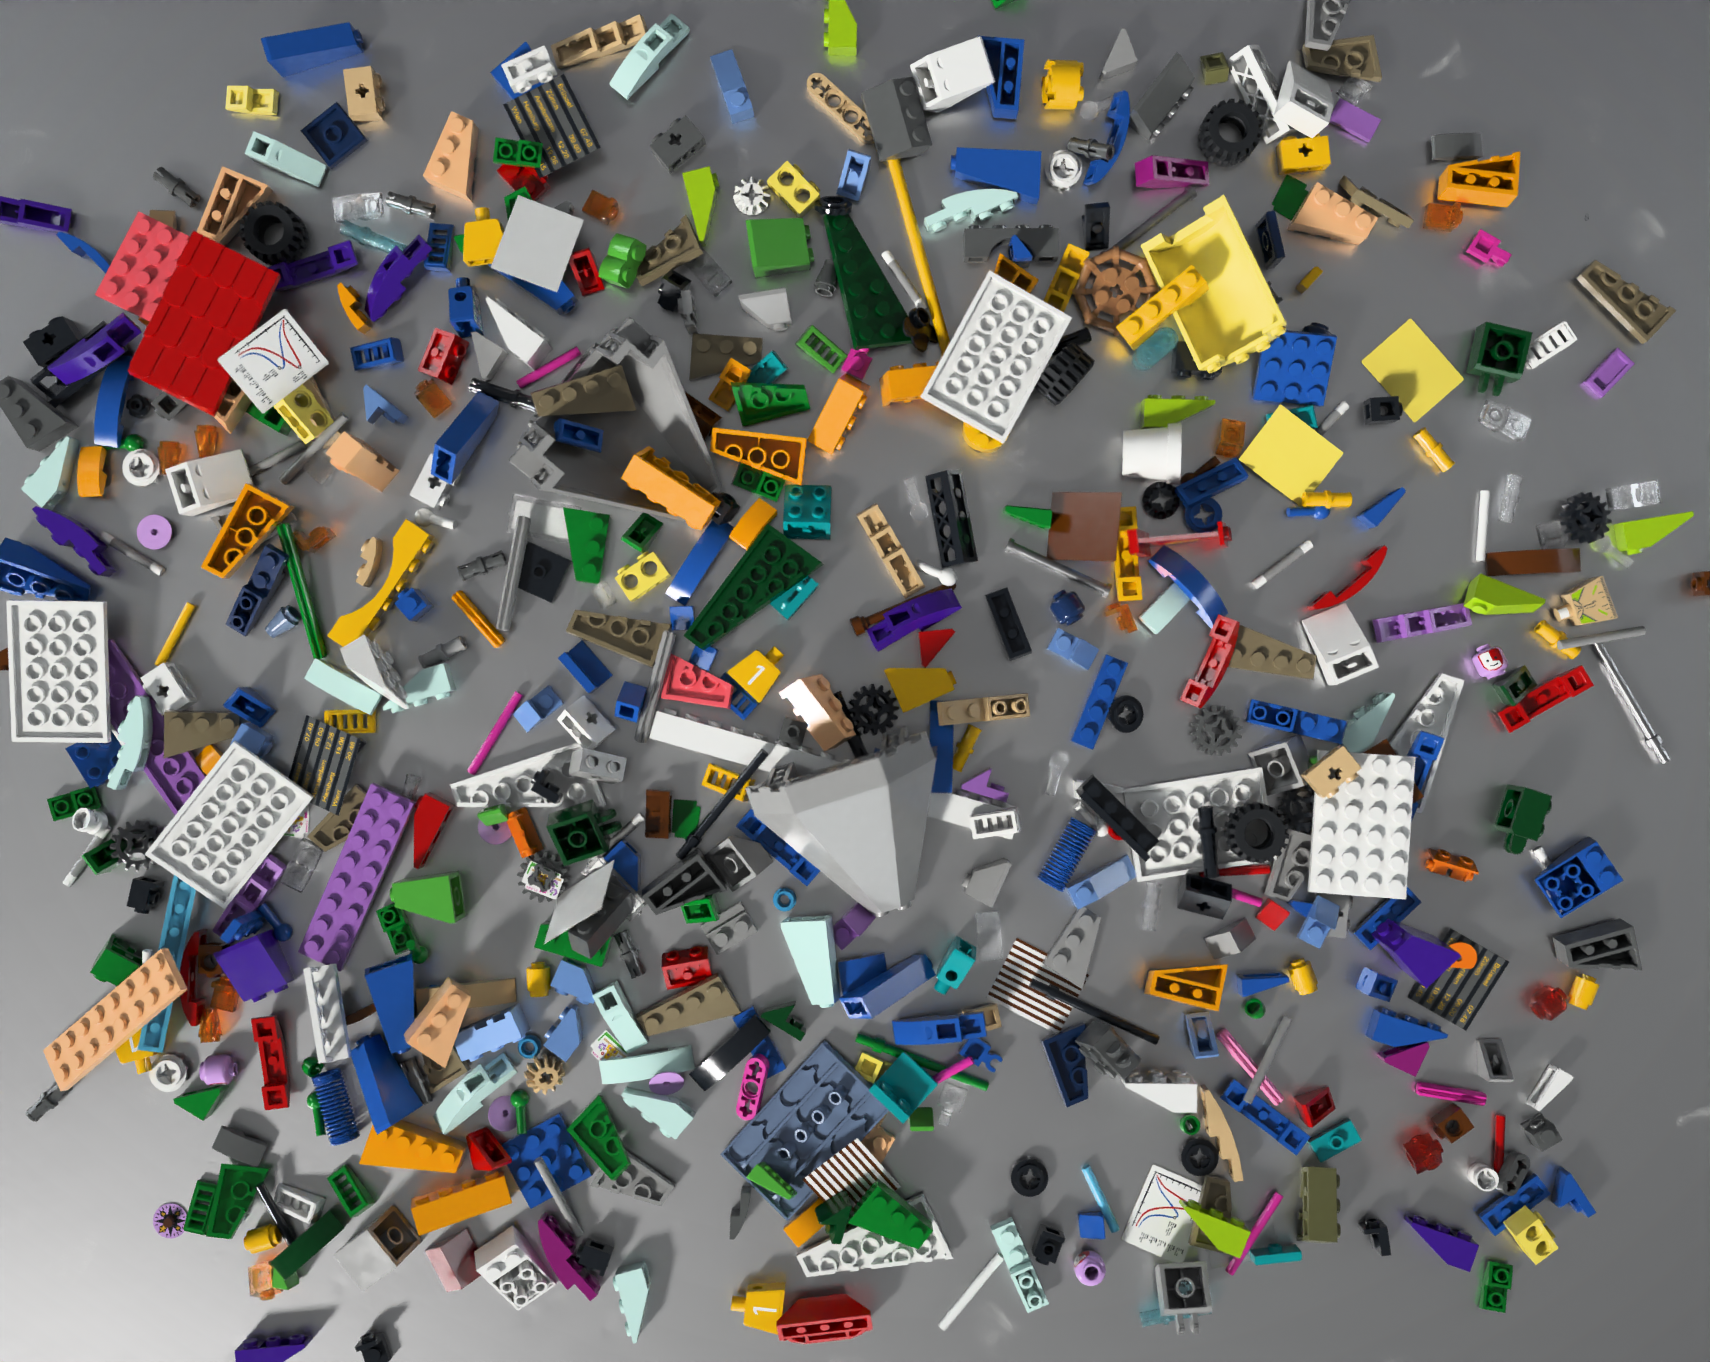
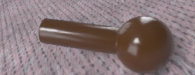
(1212, 463)

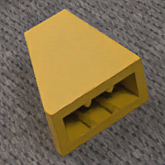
(919, 685)

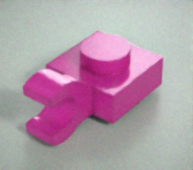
(1486, 246)
(857, 363)

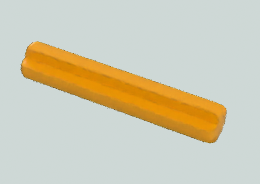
(478, 619)

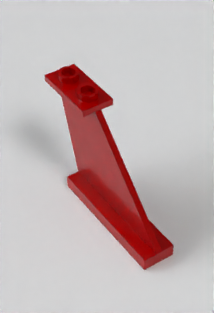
(1140, 542)

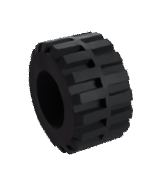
(1243, 118)
(258, 222)
(1064, 373)
(1276, 832)

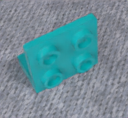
(807, 512)
(795, 597)
(903, 1087)

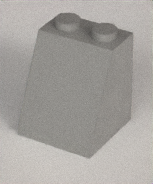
(378, 1248)

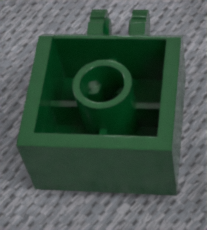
(1484, 358)
(1522, 816)
(580, 831)

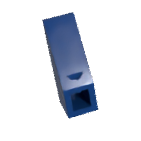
(1399, 1031)

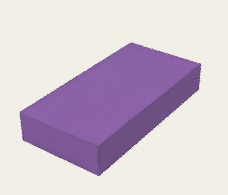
(1354, 120)
(1608, 373)

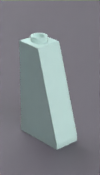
(815, 956)

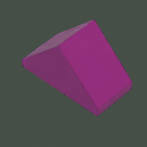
(1406, 1057)

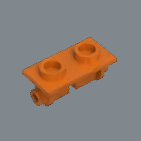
(524, 832)
(1461, 867)

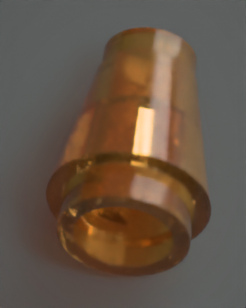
(206, 440)
(169, 454)
(209, 1026)

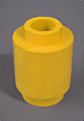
(1303, 976)
(538, 979)
(1583, 991)
(262, 1238)

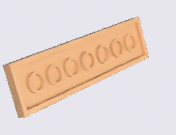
(115, 1019)

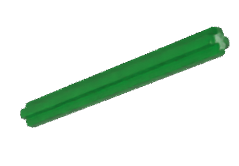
(301, 591)

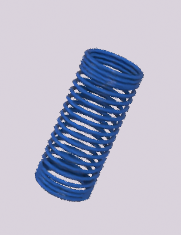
(1084, 832)
(337, 1128)

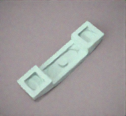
(646, 1065)

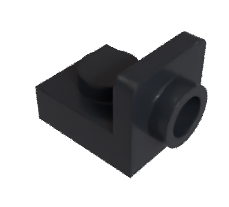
(548, 790)
(1378, 1235)
(373, 1347)

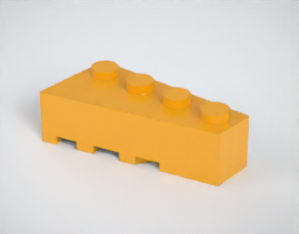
(767, 452)
(670, 488)
(245, 529)
(414, 1148)

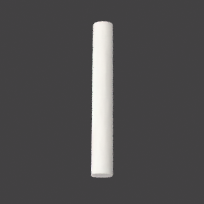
(1482, 525)

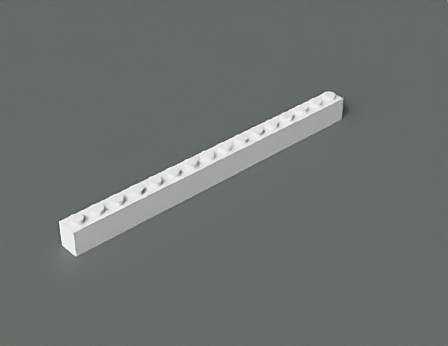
(742, 749)

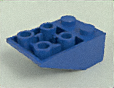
(1577, 877)

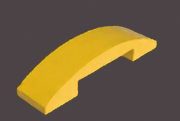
(1126, 565)

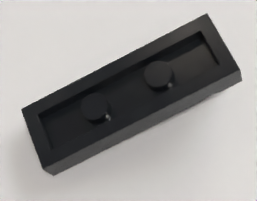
(1008, 624)

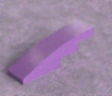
(1421, 622)
(252, 893)

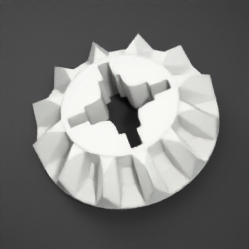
(1071, 162)
(760, 202)
(134, 460)
(165, 1082)

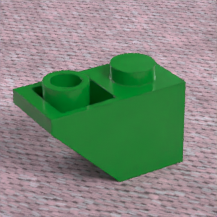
(270, 418)

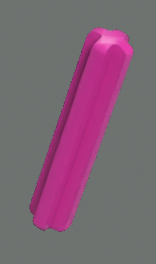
(1451, 1093)

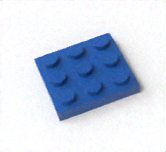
(1295, 368)
(558, 1151)

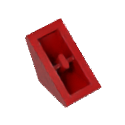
(586, 271)
(931, 643)
(1314, 1105)
(486, 1151)

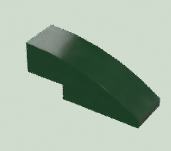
(307, 1245)

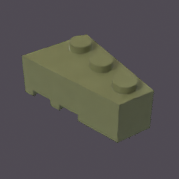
(1319, 1205)

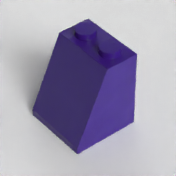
(1415, 951)
(256, 966)

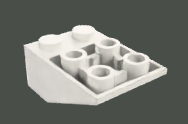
(952, 74)
(1304, 101)
(526, 344)
(208, 482)
(1339, 644)
(374, 668)
(1170, 1090)
(513, 1268)

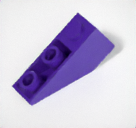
(1454, 1248)
(272, 1349)

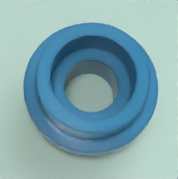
(784, 906)
(524, 1051)

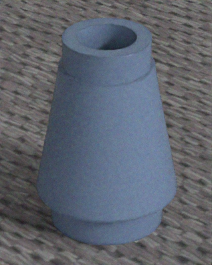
(284, 620)

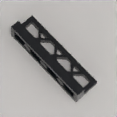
(59, 391)
(956, 517)
(1117, 816)

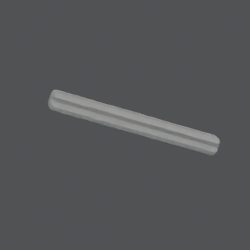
(513, 573)
(655, 686)

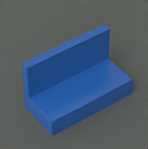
(585, 667)

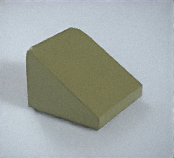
(1214, 68)

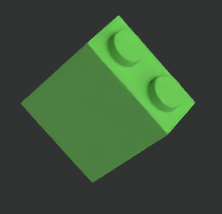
(779, 246)
(431, 896)

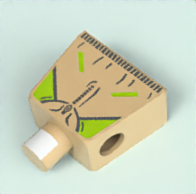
(1586, 603)

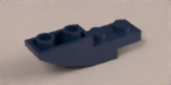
(259, 591)

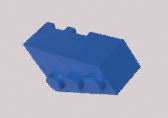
(1006, 64)

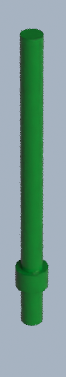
(879, 1045)

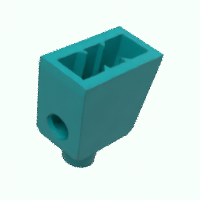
(955, 965)

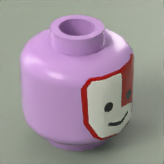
(1490, 661)
(218, 1070)
(1089, 1268)

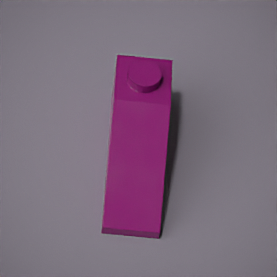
(1171, 172)

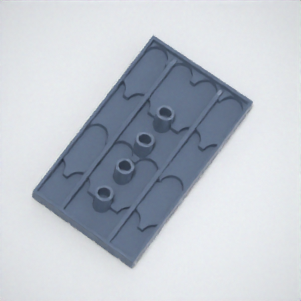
(819, 1096)

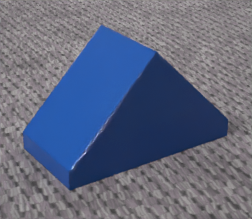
(249, 706)

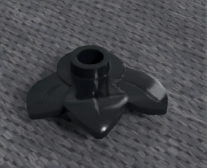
(919, 329)

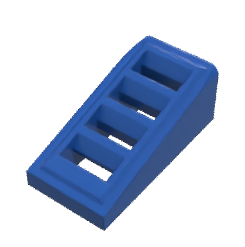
(444, 265)
(391, 350)
(1376, 513)
(752, 705)
(1253, 983)

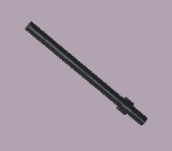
(694, 838)
(1053, 992)

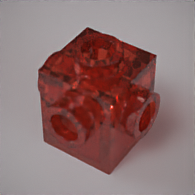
(1423, 1153)

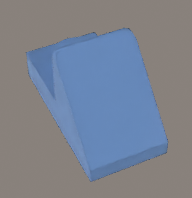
(854, 174)
(376, 404)
(1073, 648)
(538, 708)
(1318, 922)
(1201, 1035)

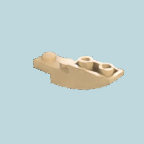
(983, 709)

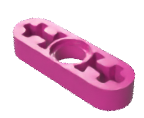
(745, 1094)

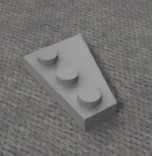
(637, 1181)

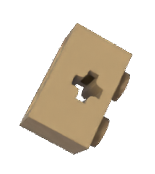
(357, 83)
(1318, 773)

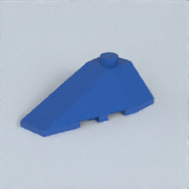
(31, 572)

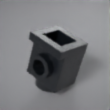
(671, 289)
(1392, 408)
(726, 509)
(144, 894)
(1047, 1237)
(594, 1255)

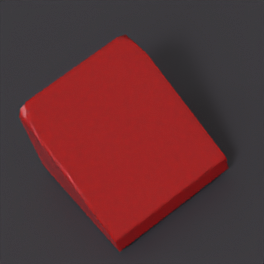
(1272, 914)

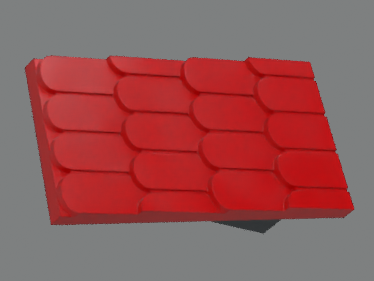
(203, 313)

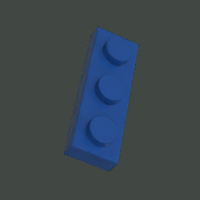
(1211, 483)
(1391, 908)
(243, 926)
(765, 1047)
(1530, 1194)

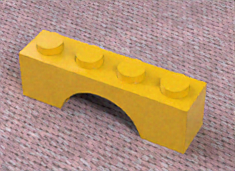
(1177, 294)

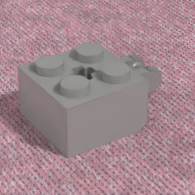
(1193, 1302)

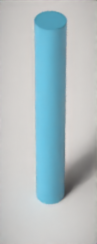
(1100, 1198)

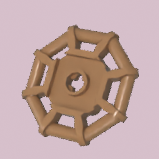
(1110, 278)

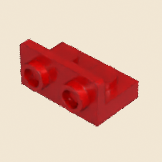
(524, 176)
(443, 356)
(686, 967)

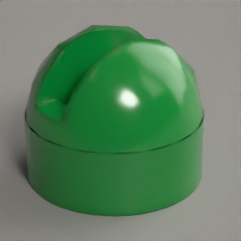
(1255, 1008)
(311, 1066)
(1193, 1122)

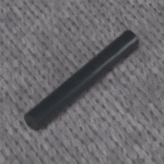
(275, 1213)

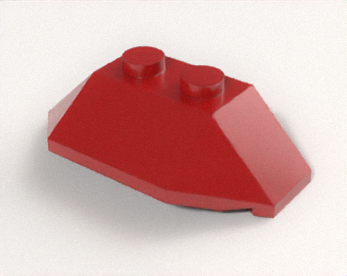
(824, 1320)

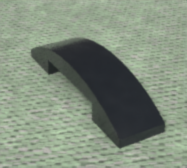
(730, 1053)

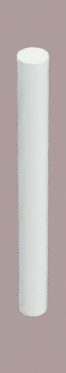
(971, 1291)

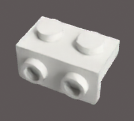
(529, 70)

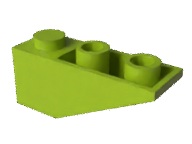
(842, 29)
(1161, 412)
(1225, 1233)

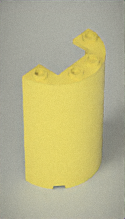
(1238, 309)

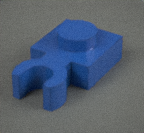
(979, 1052)

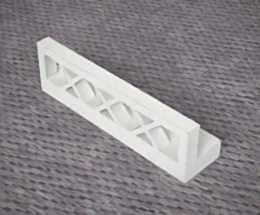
(1266, 85)
(327, 1013)

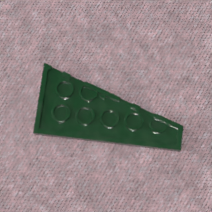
(868, 299)
(761, 576)

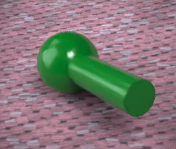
(131, 443)
(419, 953)
(519, 1100)
(312, 1102)

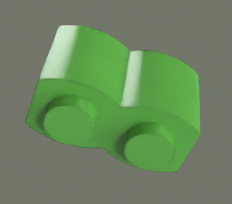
(622, 260)

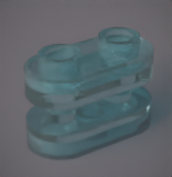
(1154, 349)

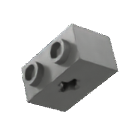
(672, 155)

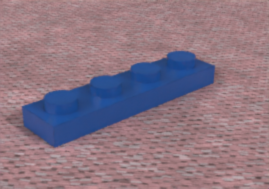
(1099, 701)

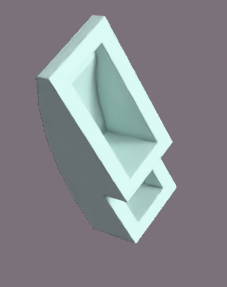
(1164, 608)
(343, 686)

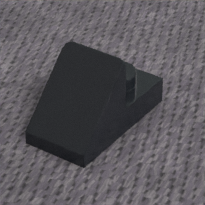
(1096, 226)

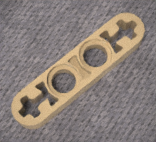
(840, 110)

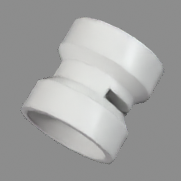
(89, 821)
(1485, 1181)

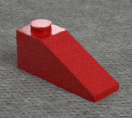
(428, 824)

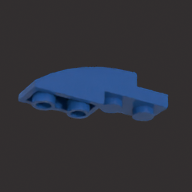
(1296, 721)
(939, 1029)

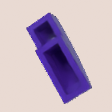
(34, 215)

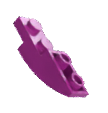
(559, 1250)

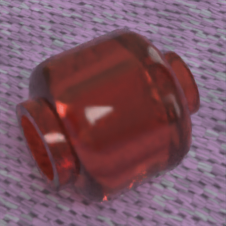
(1548, 1002)

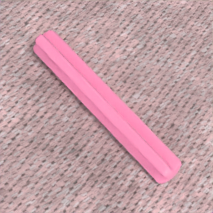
(1248, 1065)

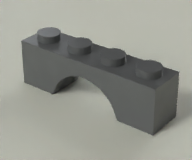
(980, 241)

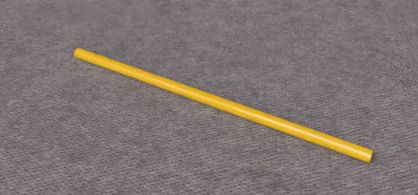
(919, 254)

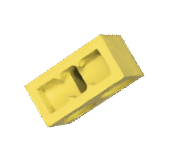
(789, 193)
(300, 417)
(645, 581)
(1530, 1234)

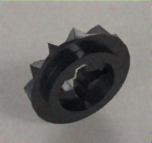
(833, 205)
(1155, 509)
(1132, 720)
(1206, 1164)
(1037, 1185)

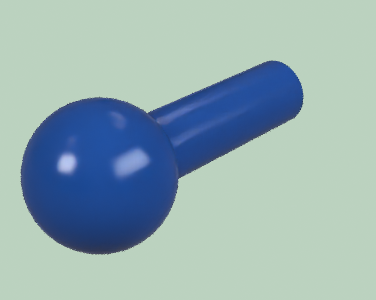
(1318, 512)
(282, 931)

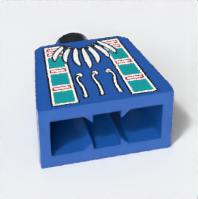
(465, 309)

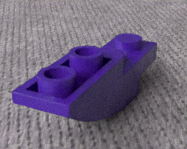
(387, 283)
(97, 352)
(72, 533)
(911, 615)

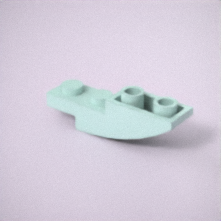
(647, 53)
(978, 203)
(137, 735)
(471, 1090)
(1019, 1264)

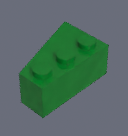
(561, 946)
(115, 962)
(890, 1216)

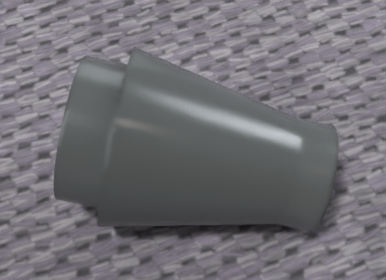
(827, 279)

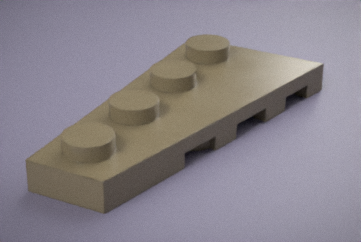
(1632, 308)
(591, 393)
(619, 634)
(1268, 655)
(694, 1005)

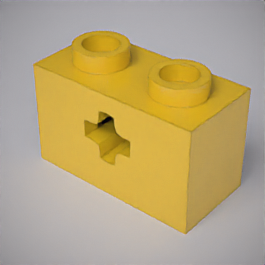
(1292, 162)

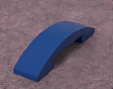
(1120, 112)
(82, 248)
(111, 403)
(699, 562)
(1190, 582)
(942, 738)
(1425, 750)
(778, 848)
(1266, 1117)

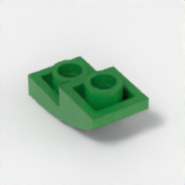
(517, 153)
(758, 482)
(67, 804)
(397, 926)
(1495, 1285)

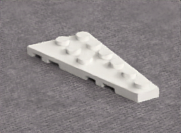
(1431, 715)
(513, 784)
(869, 1250)

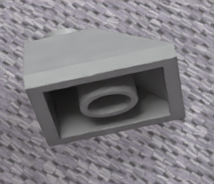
(768, 308)
(1282, 764)
(738, 860)
(986, 881)

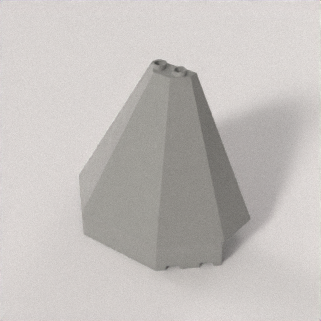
(660, 421)
(858, 818)

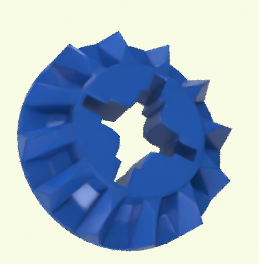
(1197, 524)

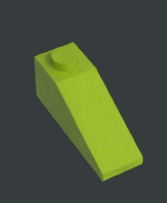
(702, 198)
(1644, 533)
(1494, 597)

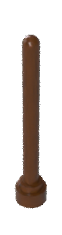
(861, 624)

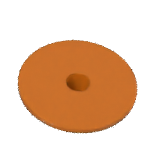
(1468, 954)

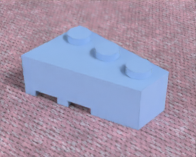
(491, 1033)

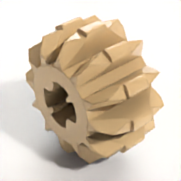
(553, 1073)

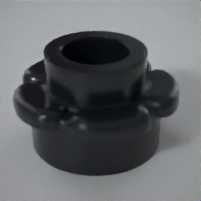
(143, 409)

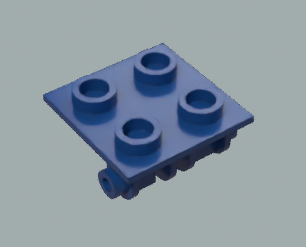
(95, 760)

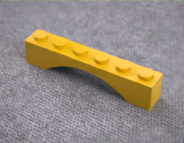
(408, 547)

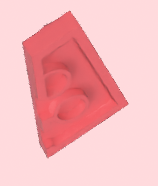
(693, 685)

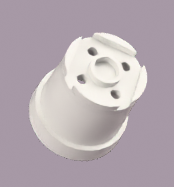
(1153, 453)

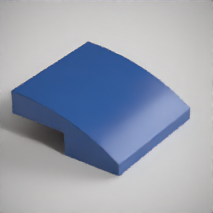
(860, 970)

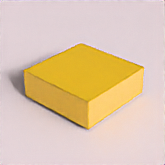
(1305, 283)

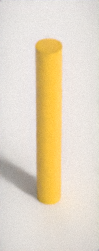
(175, 633)

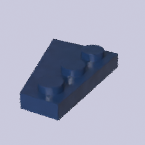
(1068, 1064)

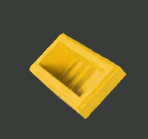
(329, 718)
(730, 776)

